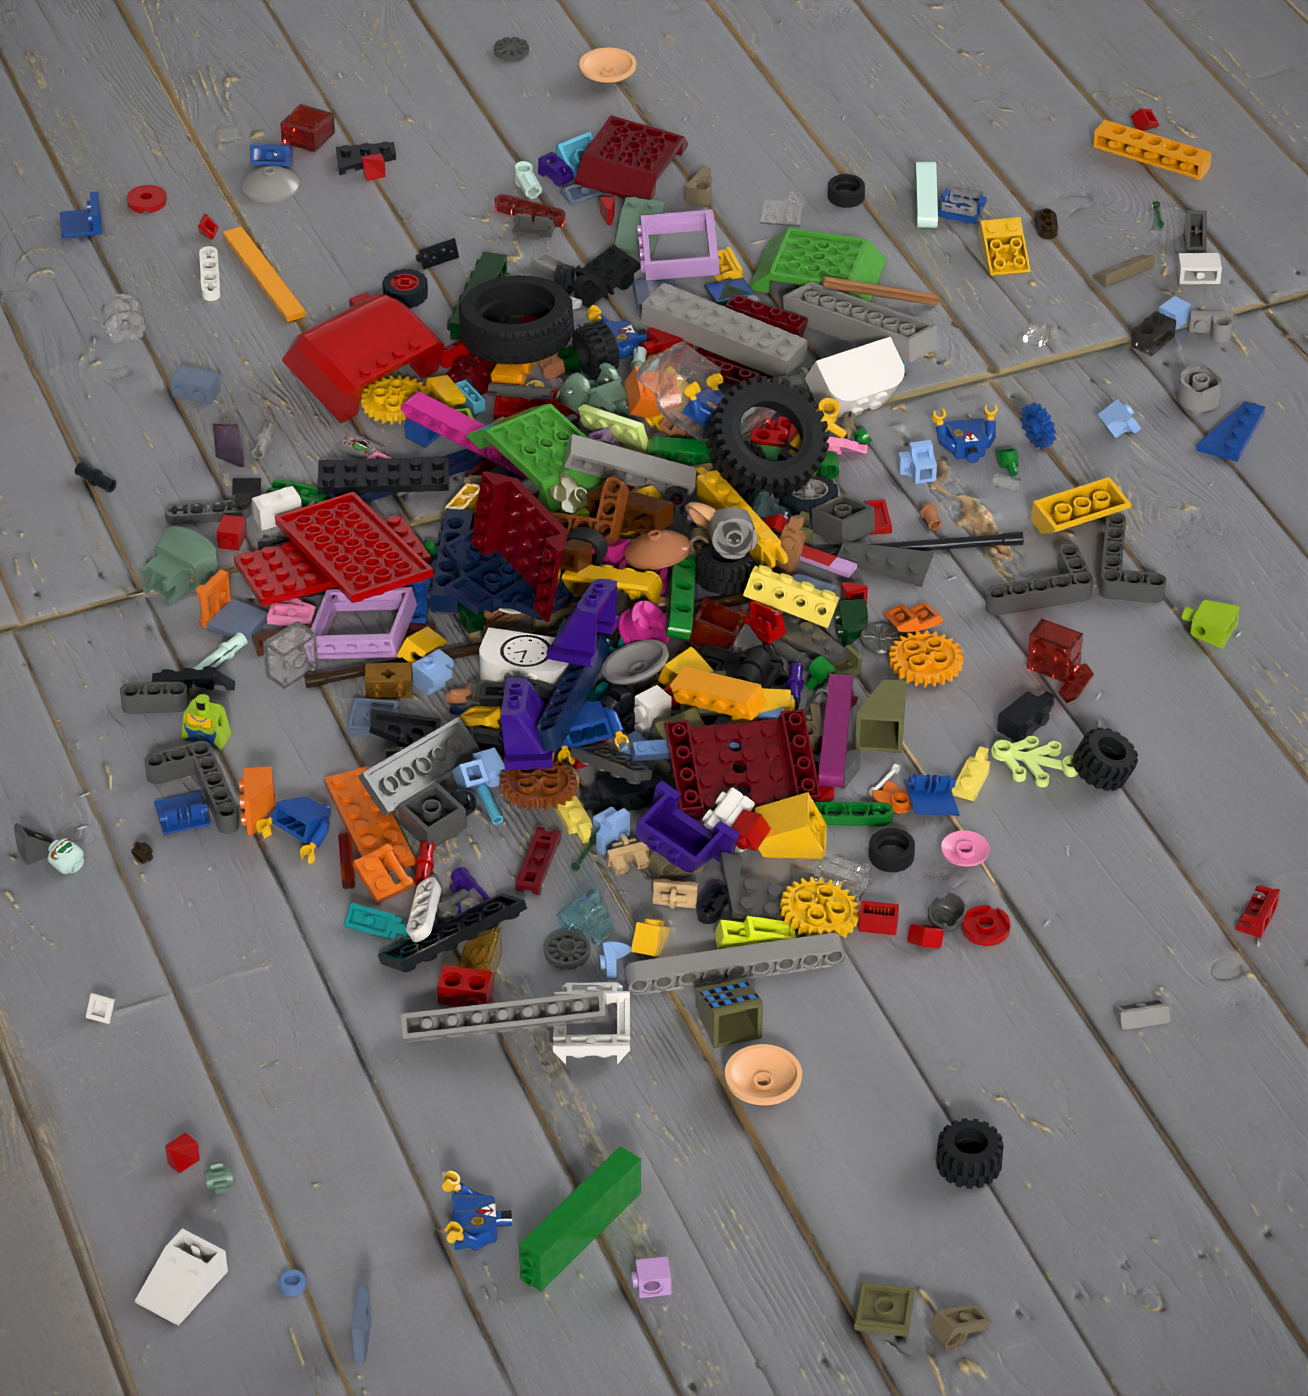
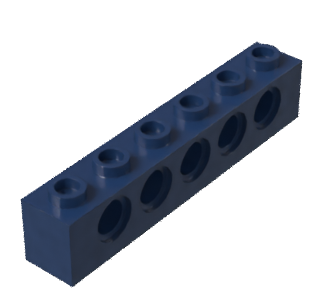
(453, 525)

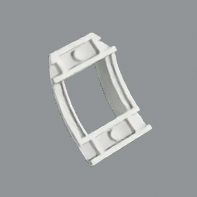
(599, 1045)

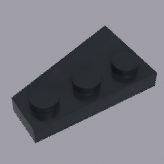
(351, 156)
(201, 678)
(401, 727)

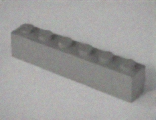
(627, 465)

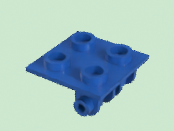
(932, 794)
(182, 813)

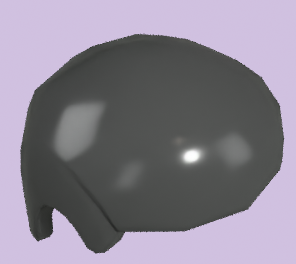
(947, 912)

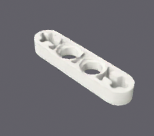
(209, 273)
(423, 909)

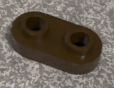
(1047, 223)

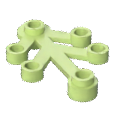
(1008, 752)

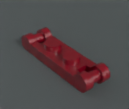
(538, 860)

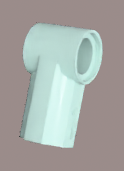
(526, 179)

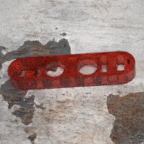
(510, 204)

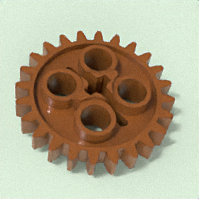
(539, 786)

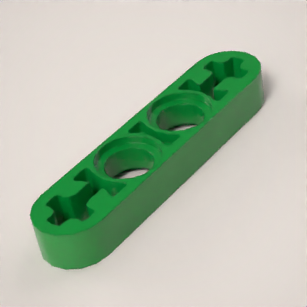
(847, 809)

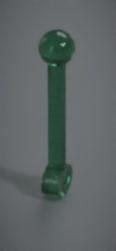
(1156, 205)
(575, 866)

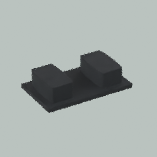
(246, 489)

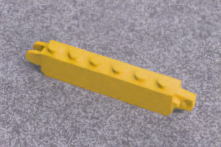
(719, 495)

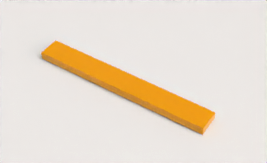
(264, 274)

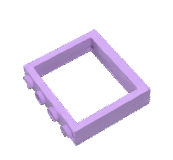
(672, 224)
(365, 644)

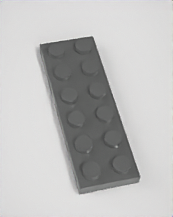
(419, 765)

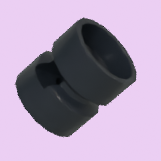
(617, 699)

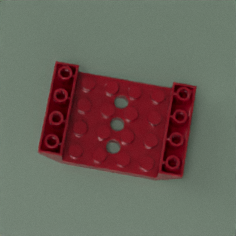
(628, 158)
(734, 372)
(524, 534)
(773, 753)

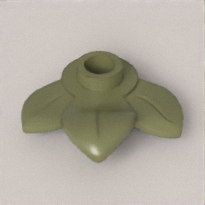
(568, 494)

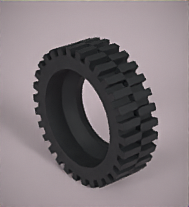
(741, 462)

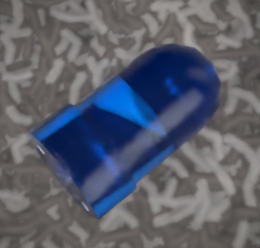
(458, 709)

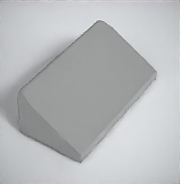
(1142, 1014)

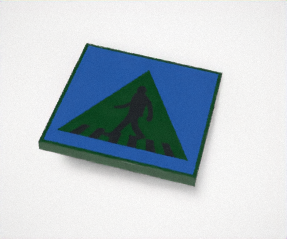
(723, 291)

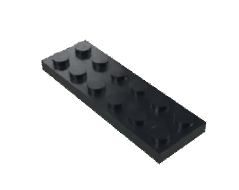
(383, 475)
(453, 931)

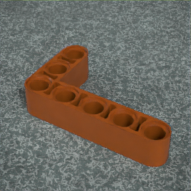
(603, 520)

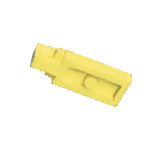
(972, 775)
(575, 819)

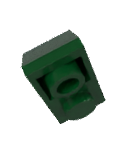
(852, 619)

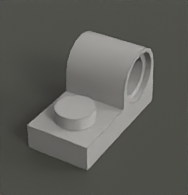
(1212, 322)

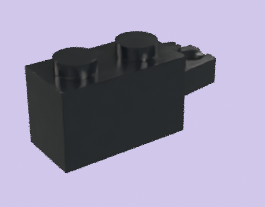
(1025, 715)

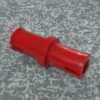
(424, 862)

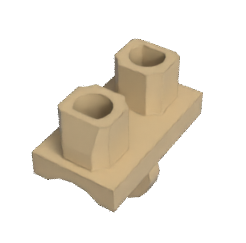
(626, 851)
(675, 893)

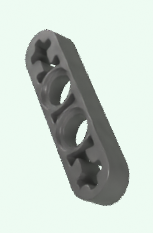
(176, 514)

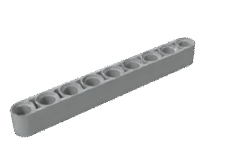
(734, 963)

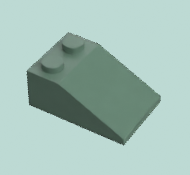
(630, 217)

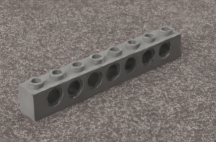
(504, 1017)

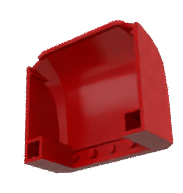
(360, 348)

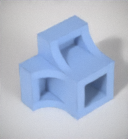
(1119, 418)
(918, 462)
(432, 671)
(608, 827)

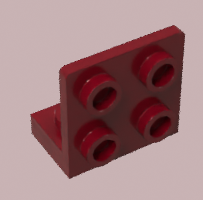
(472, 368)

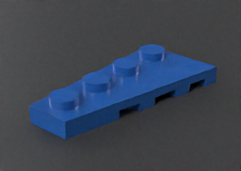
(1233, 433)

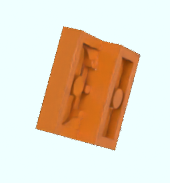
(913, 619)

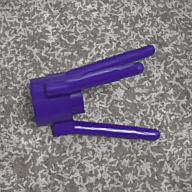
(463, 880)

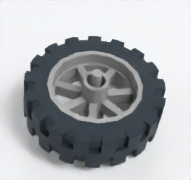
(814, 493)

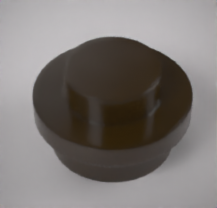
(142, 852)

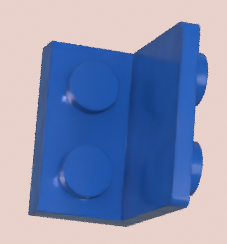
(82, 222)

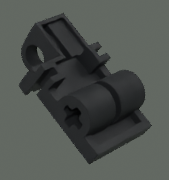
(603, 274)
(753, 667)

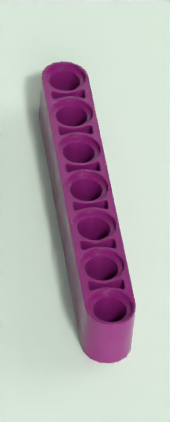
(835, 730)

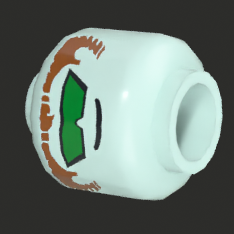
(65, 856)

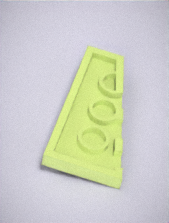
(627, 431)

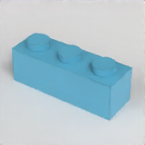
(474, 400)

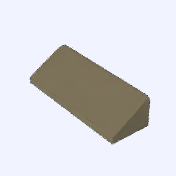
(1124, 270)

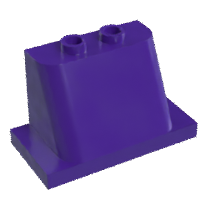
(591, 615)
(519, 719)
(681, 837)

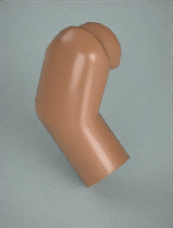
(459, 695)

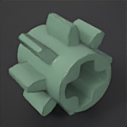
(218, 1178)

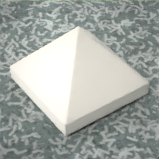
(100, 1008)

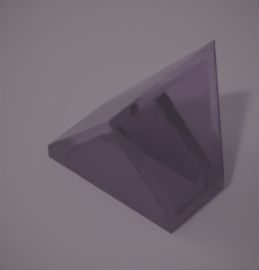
(228, 443)

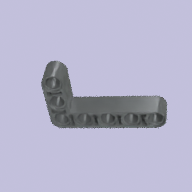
(1125, 584)
(1070, 587)
(197, 760)

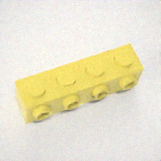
(791, 596)

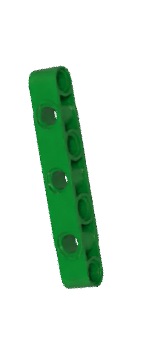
(681, 599)

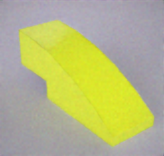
(752, 931)

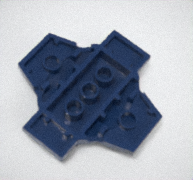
(491, 581)

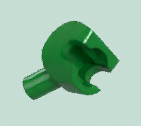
(1008, 459)
(820, 671)

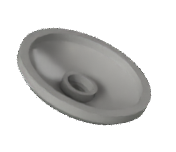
(270, 184)
(635, 662)

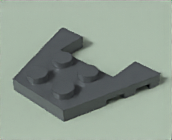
(752, 896)

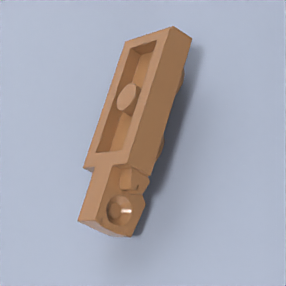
(792, 543)

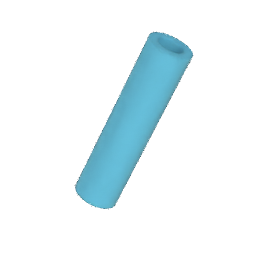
(490, 804)

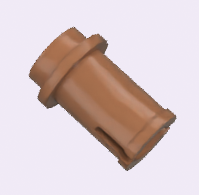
(929, 513)

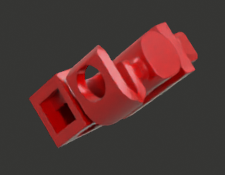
(775, 434)

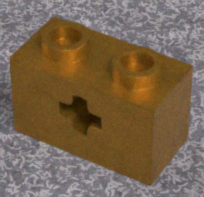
(388, 680)

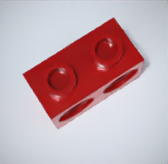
(464, 986)

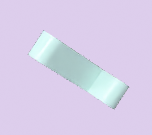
(926, 194)

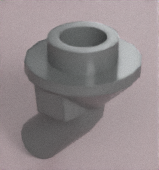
(448, 907)

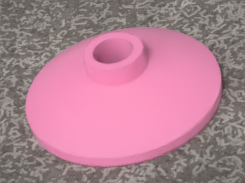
(965, 848)

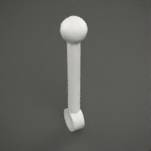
(895, 769)

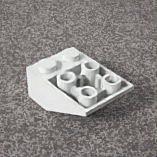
(182, 1277)

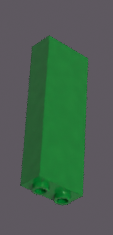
(580, 1218)

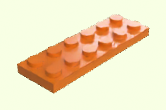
(364, 819)

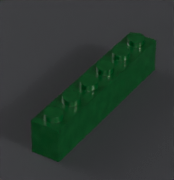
(487, 268)

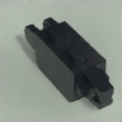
(619, 794)

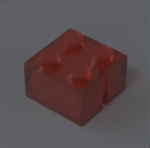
(307, 128)
(716, 625)
(1054, 650)

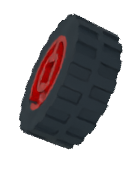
(406, 286)

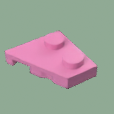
(841, 445)
(290, 611)

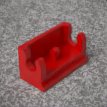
(765, 622)
(1259, 911)

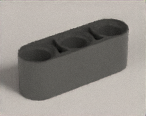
(154, 697)

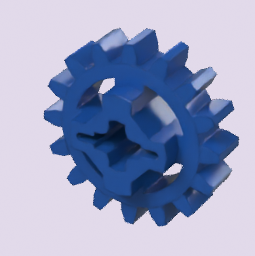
(1038, 425)

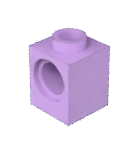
(652, 1277)

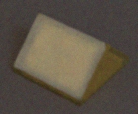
(483, 952)

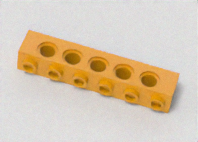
(1152, 149)

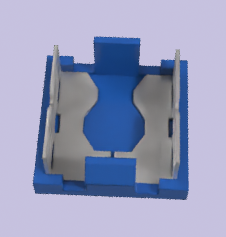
(962, 204)

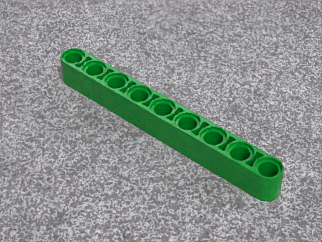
(695, 452)

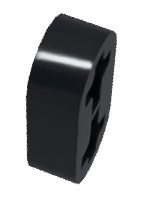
(708, 902)

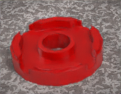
(155, 198)
(983, 935)

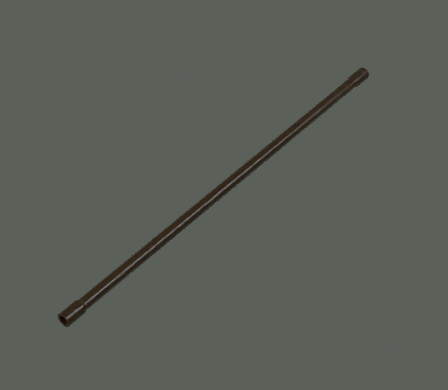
(323, 677)

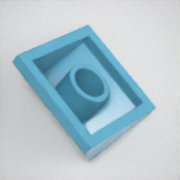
(573, 149)

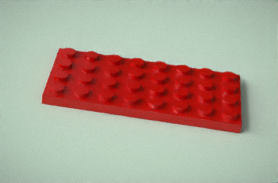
(353, 547)
(287, 573)

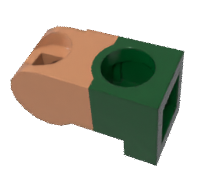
(560, 363)
(473, 622)

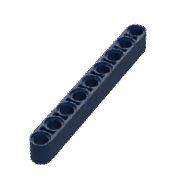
(569, 698)

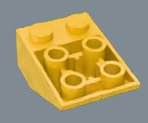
(1003, 246)

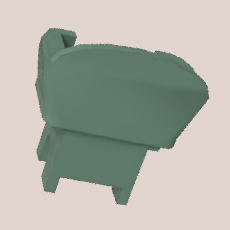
(601, 394)
(176, 556)

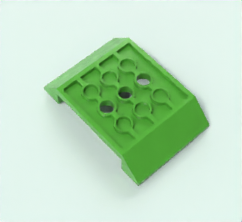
(794, 256)
(540, 432)

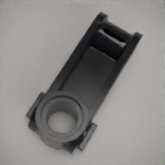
(679, 510)

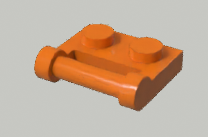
(219, 595)
(377, 878)

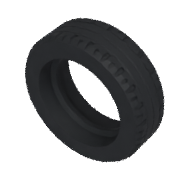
(516, 342)

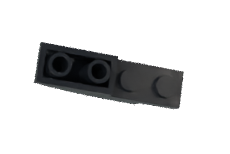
(493, 693)

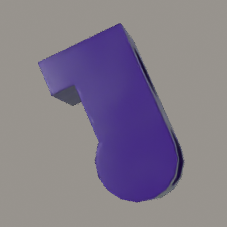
(556, 170)

